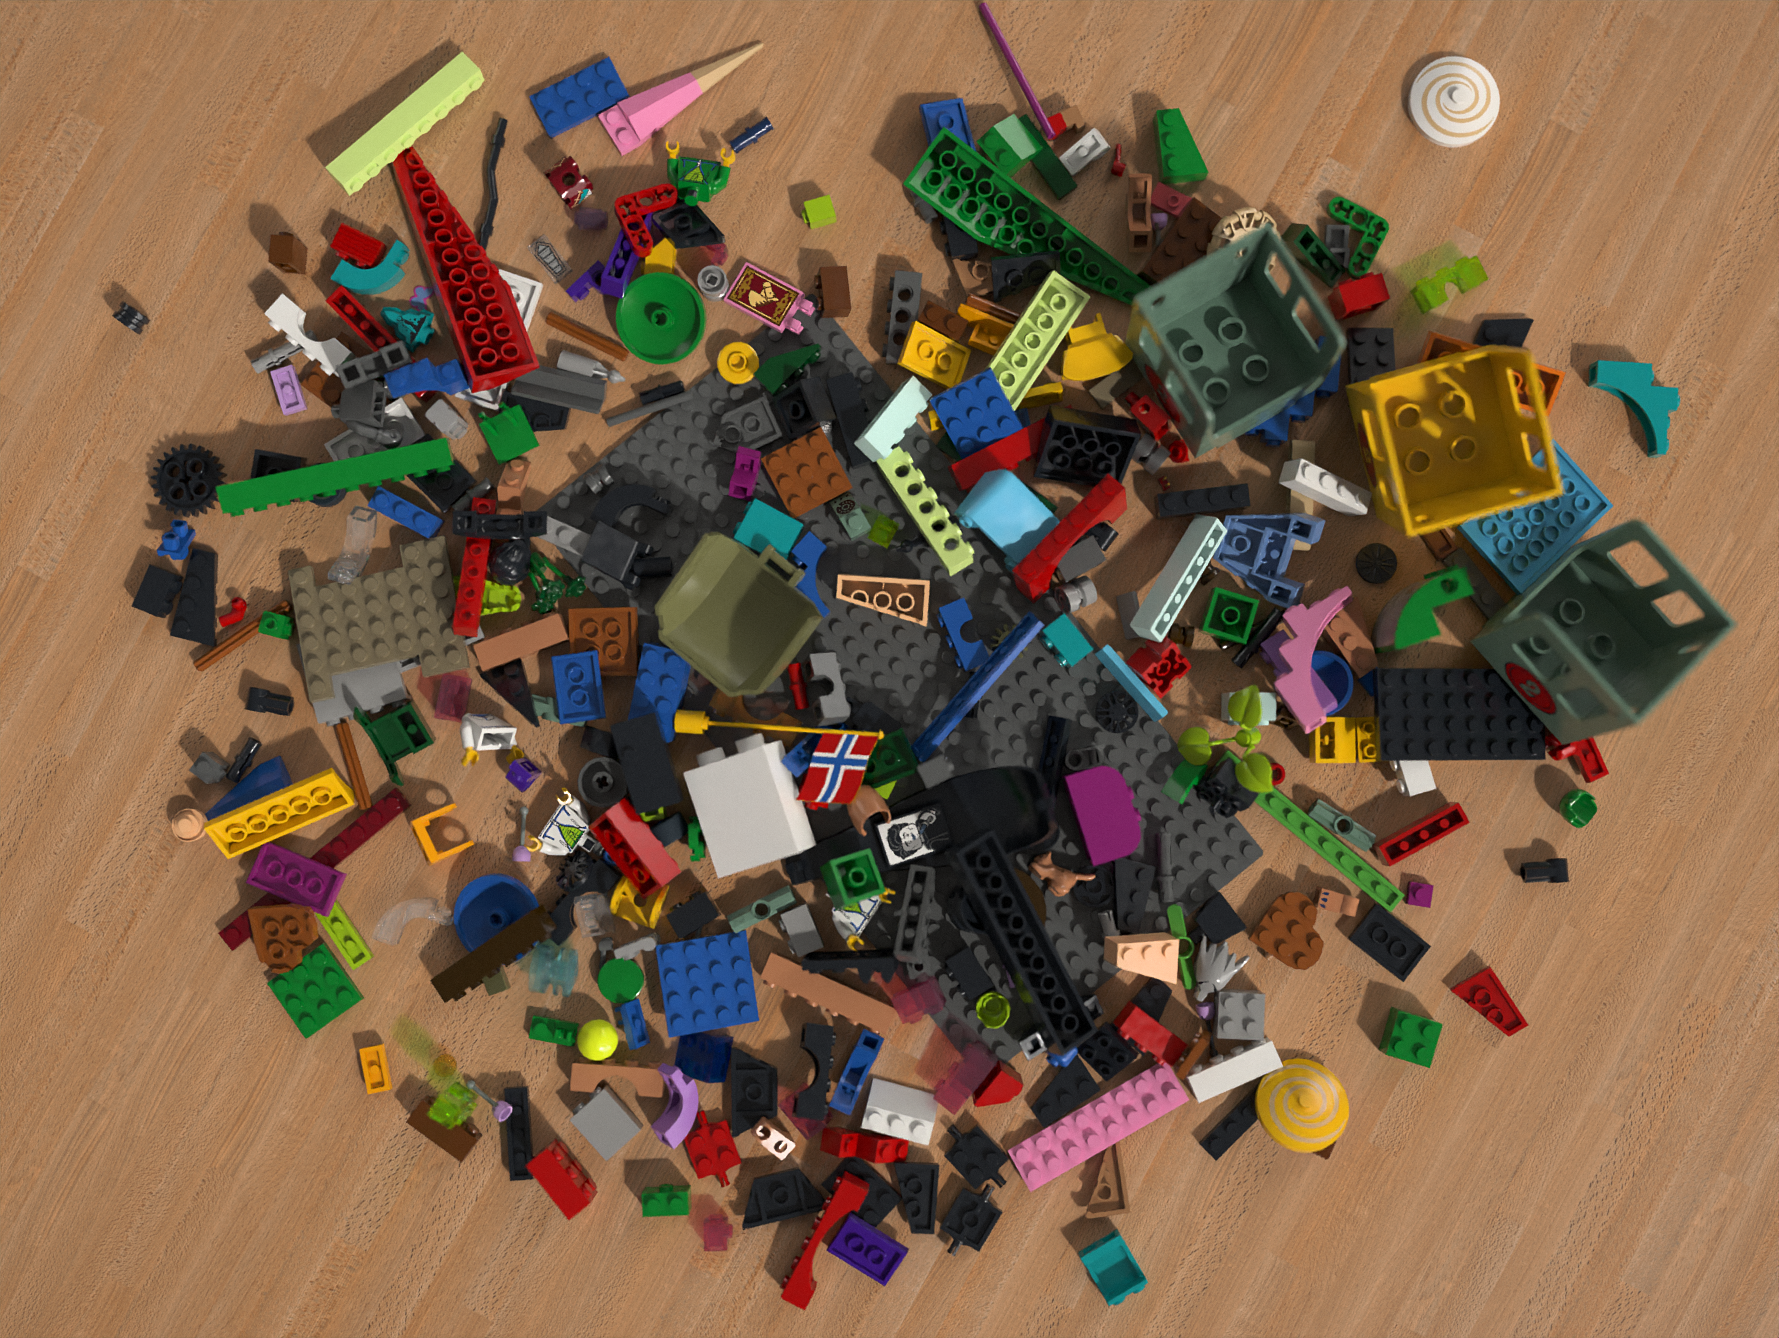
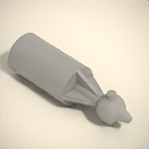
(586, 366)

